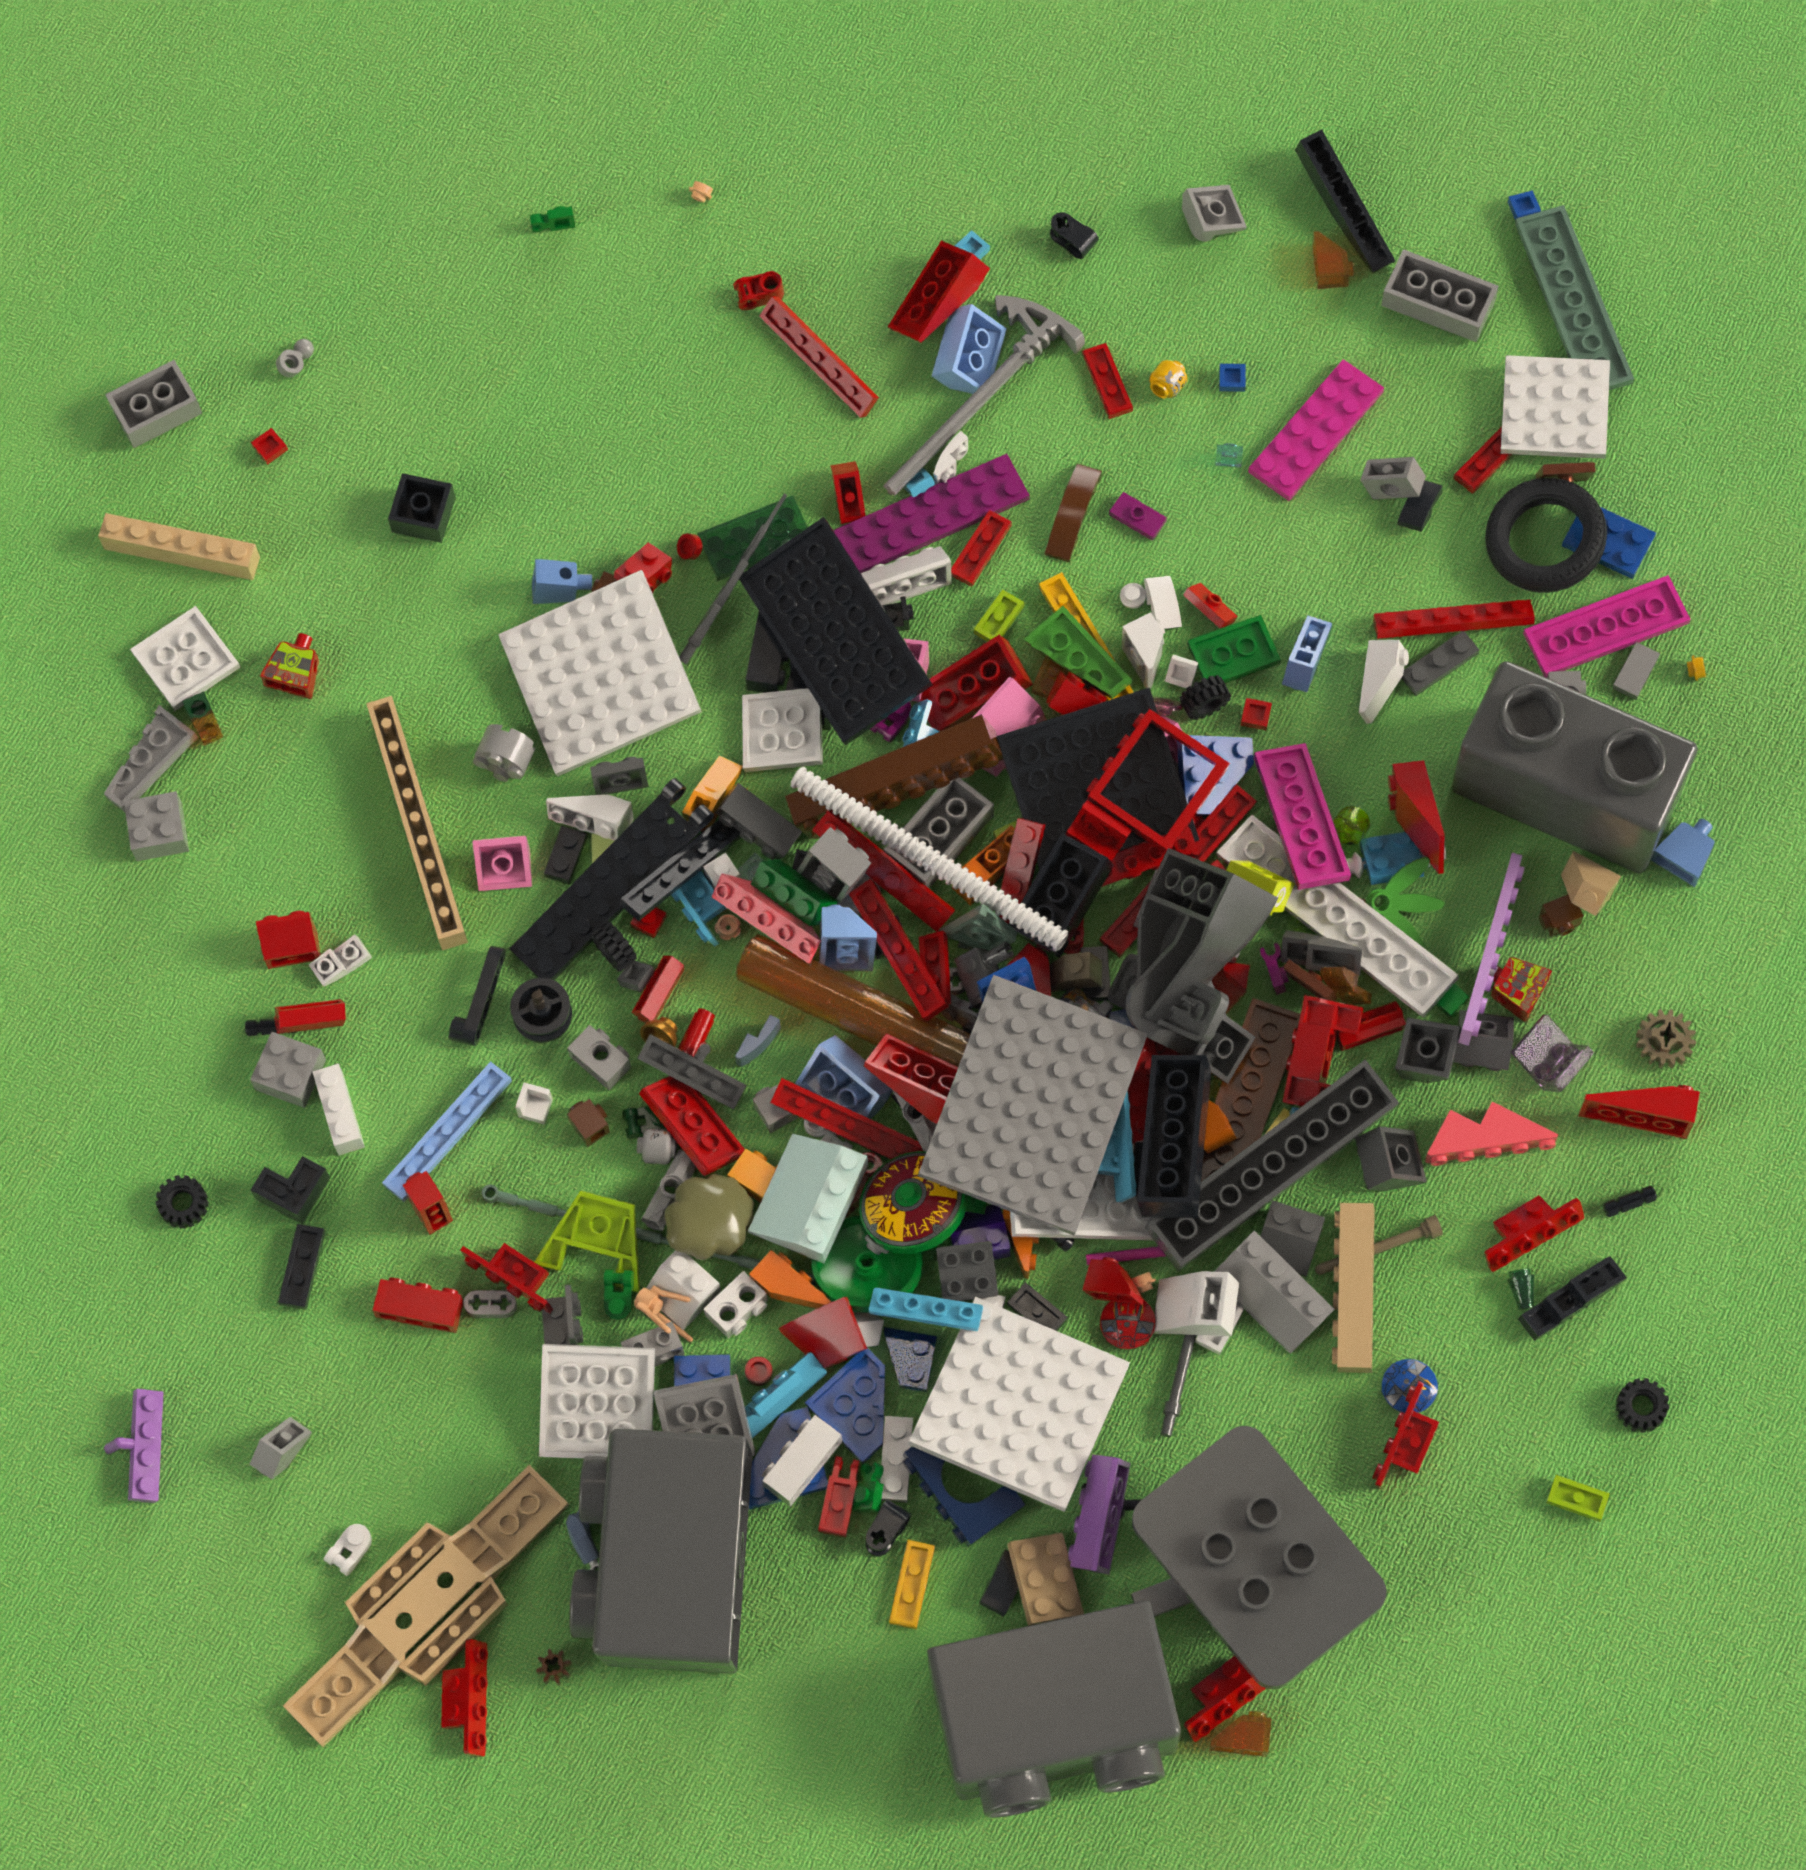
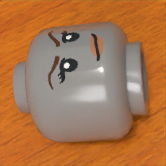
(657, 1146)

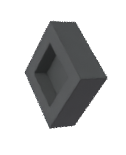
(635, 976)

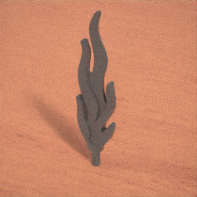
(696, 639)

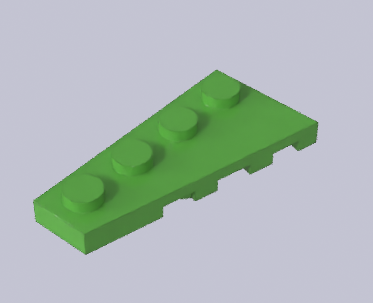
(1074, 649)

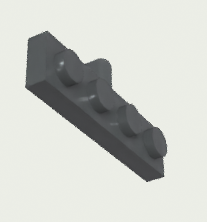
(692, 1070)

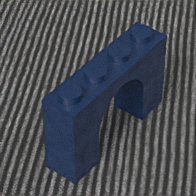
(969, 1519)

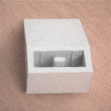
(1196, 1304)

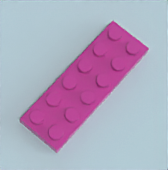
(1316, 430)
(1607, 626)
(1302, 816)

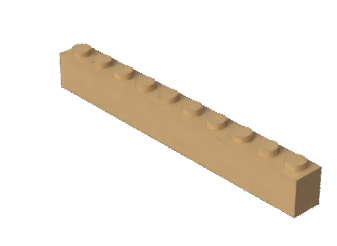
(417, 823)

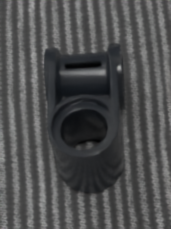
(1072, 235)
(888, 1524)

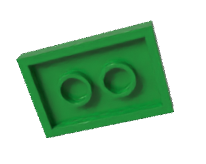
(1235, 650)

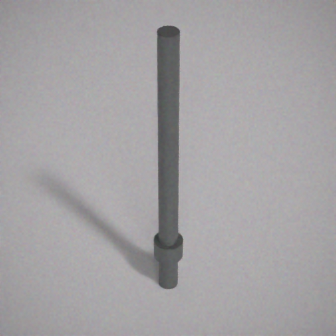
(1172, 1407)

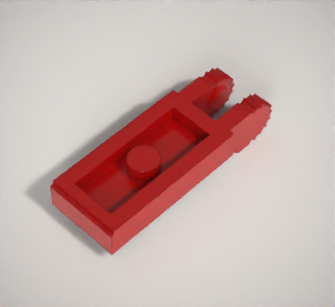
(839, 1500)

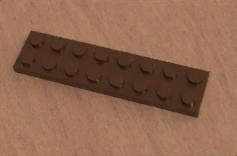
(1256, 1080)

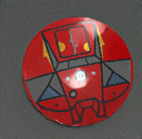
(1127, 1324)

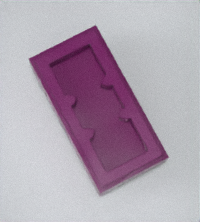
(1137, 516)

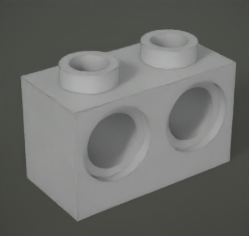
(665, 1344)

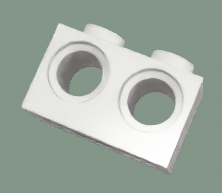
(730, 1300)

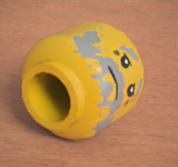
(1168, 379)

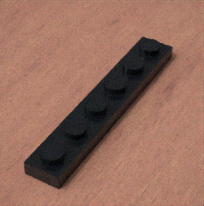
(679, 869)

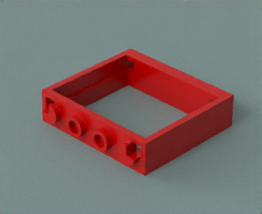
(1125, 746)

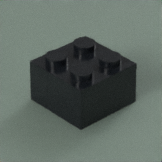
(421, 508)

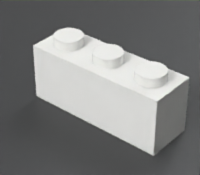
(338, 1109)
(801, 1460)

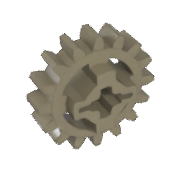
(1654, 1037)

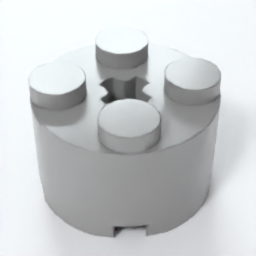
(504, 752)

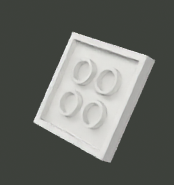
(185, 658)
(781, 730)

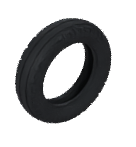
(1556, 576)

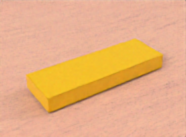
(912, 1584)

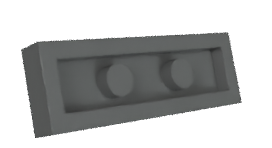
(1439, 663)

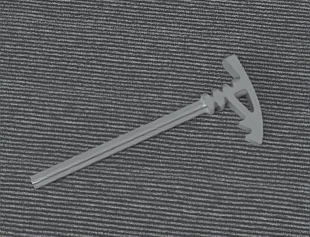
(1024, 352)

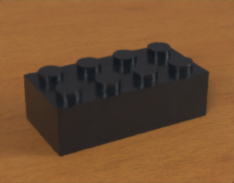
(1066, 887)

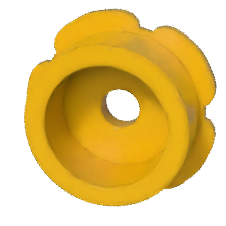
(1696, 668)

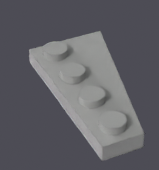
(157, 750)

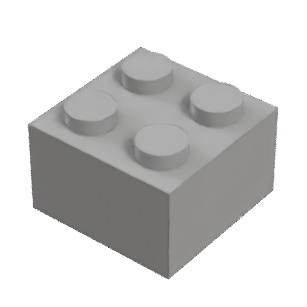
(156, 826)
(287, 1069)

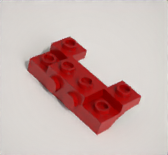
(1314, 1046)

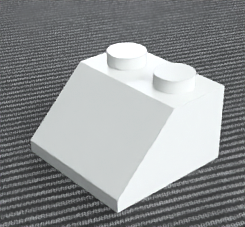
(1143, 646)
(684, 1277)

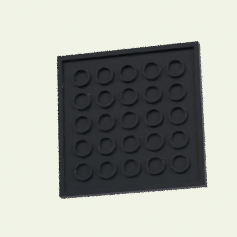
(1060, 757)

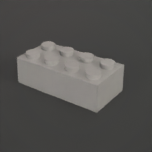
(1439, 295)
(947, 824)
(834, 864)

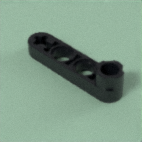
(470, 1029)

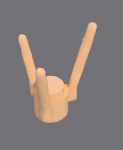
(650, 1303)

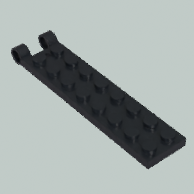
(595, 896)

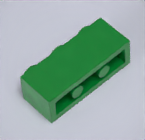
(792, 891)

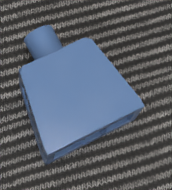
(557, 581)
(1686, 851)

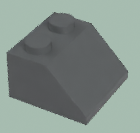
(1491, 1046)
(1226, 1049)
(1427, 1051)
(1390, 1159)
(1293, 1234)

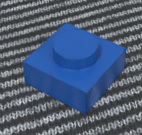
(1523, 204)
(1232, 377)

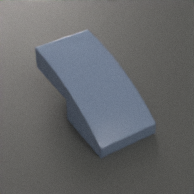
(754, 1046)

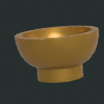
(663, 1029)

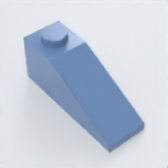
(1306, 654)

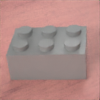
(153, 403)

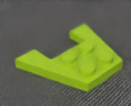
(597, 1226)

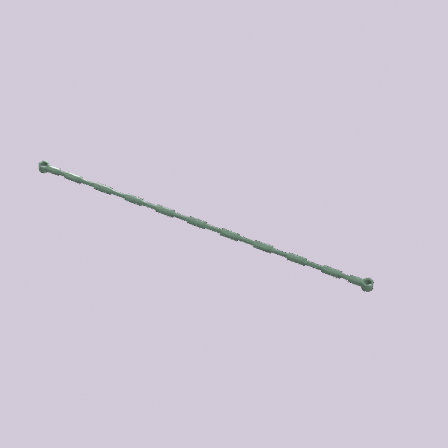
(642, 1234)

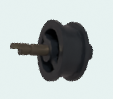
(541, 1010)

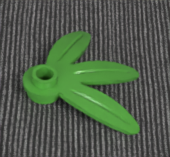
(1410, 902)

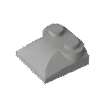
(1211, 211)

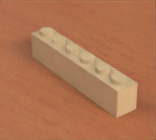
(179, 546)
(1356, 1286)

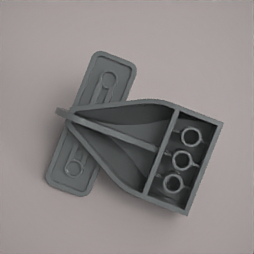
(1186, 934)

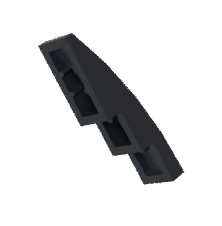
(1572, 1298)

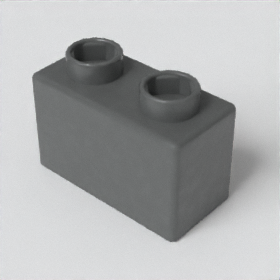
(1573, 767)
(667, 1550)
(1055, 1707)

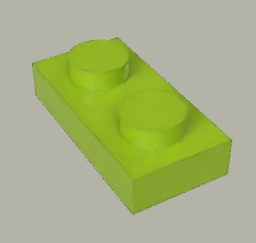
(999, 616)
(1578, 1498)

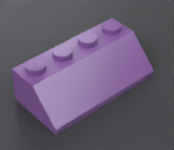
(1100, 1514)

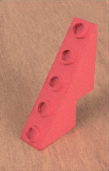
(767, 916)
(1498, 1133)

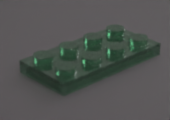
(729, 541)

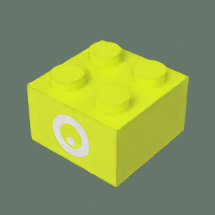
(1265, 880)

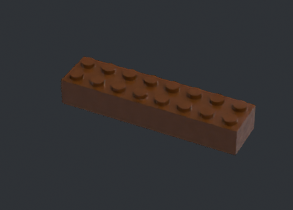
(907, 771)

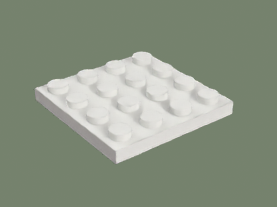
(1555, 407)
(592, 1393)

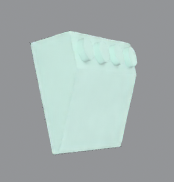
(809, 1196)

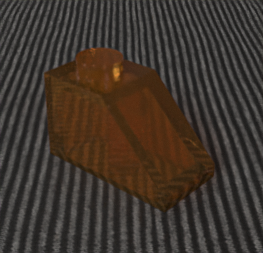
(1330, 263)
(1245, 1736)

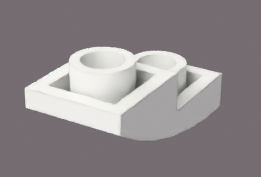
(946, 464)
(1163, 601)
(340, 962)

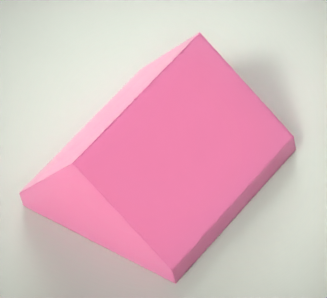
(502, 863)

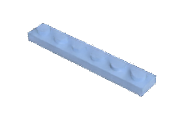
(449, 1128)

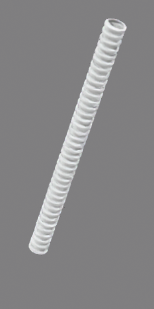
(928, 858)

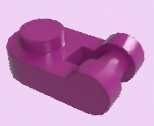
(898, 718)

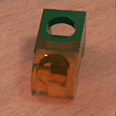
(203, 718)

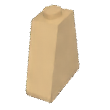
(1588, 883)

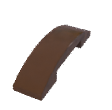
(1072, 512)

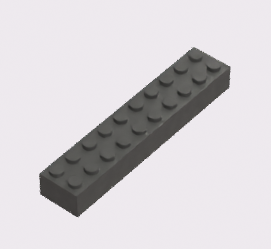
(1276, 1163)

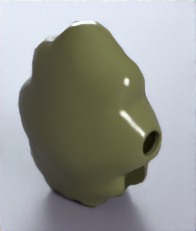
(709, 1217)

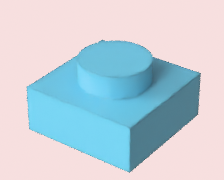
(974, 244)
(919, 483)

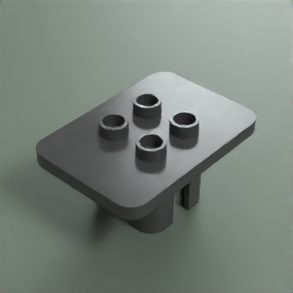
(1259, 1557)

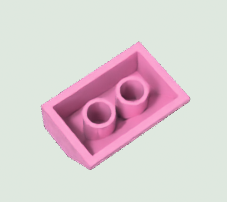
(1008, 711)

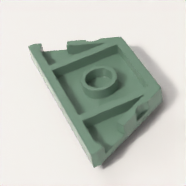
(980, 929)

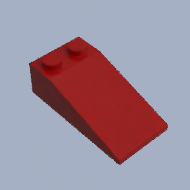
(938, 291)
(971, 682)
(1417, 810)
(913, 1074)
(1657, 1110)

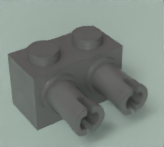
(979, 964)

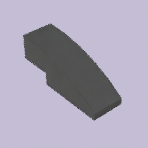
(1319, 952)

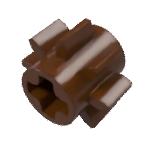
(552, 1659)

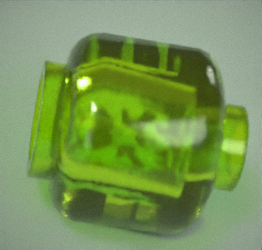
(1351, 824)

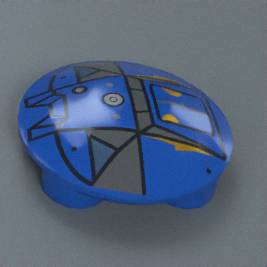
(1399, 1379)

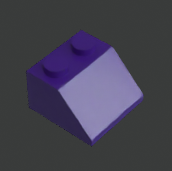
(983, 1228)

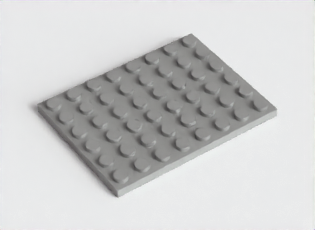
(1033, 1105)

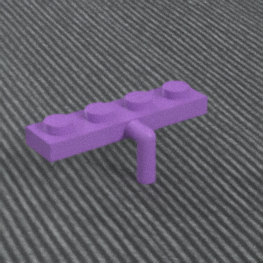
(143, 1446)

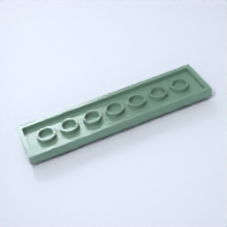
(1572, 291)

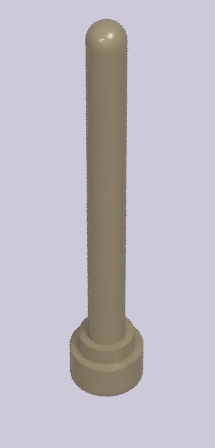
(1428, 1228)

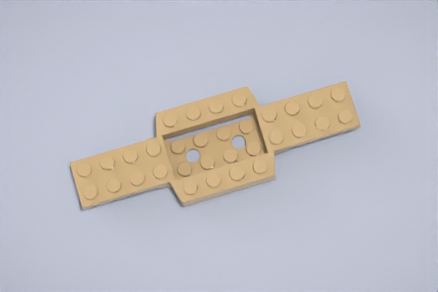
(410, 1586)

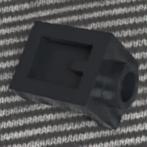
(900, 614)

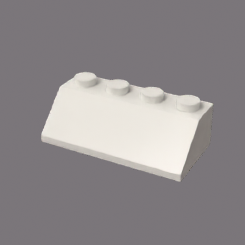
(910, 575)

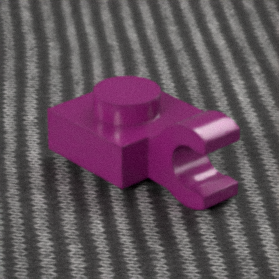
(1277, 975)

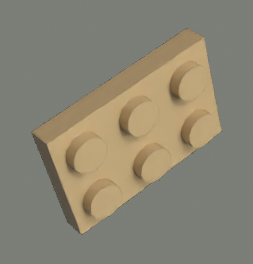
(1045, 1578)

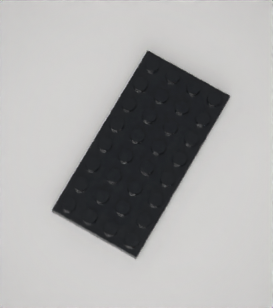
(835, 631)

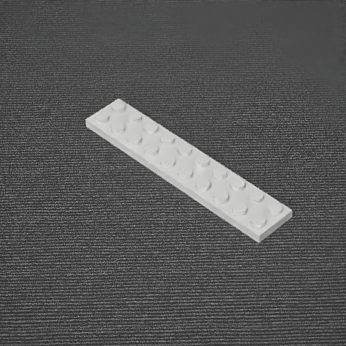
(1340, 915)

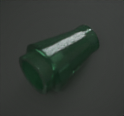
(1522, 1287)

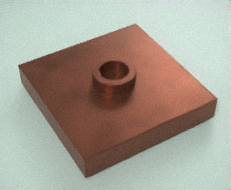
(1567, 471)
(1310, 981)

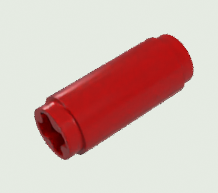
(697, 1031)

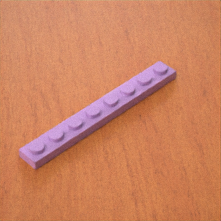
(1490, 958)

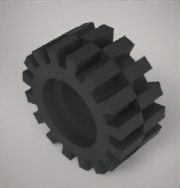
(1205, 697)
(613, 946)
(177, 1186)
(1647, 1389)

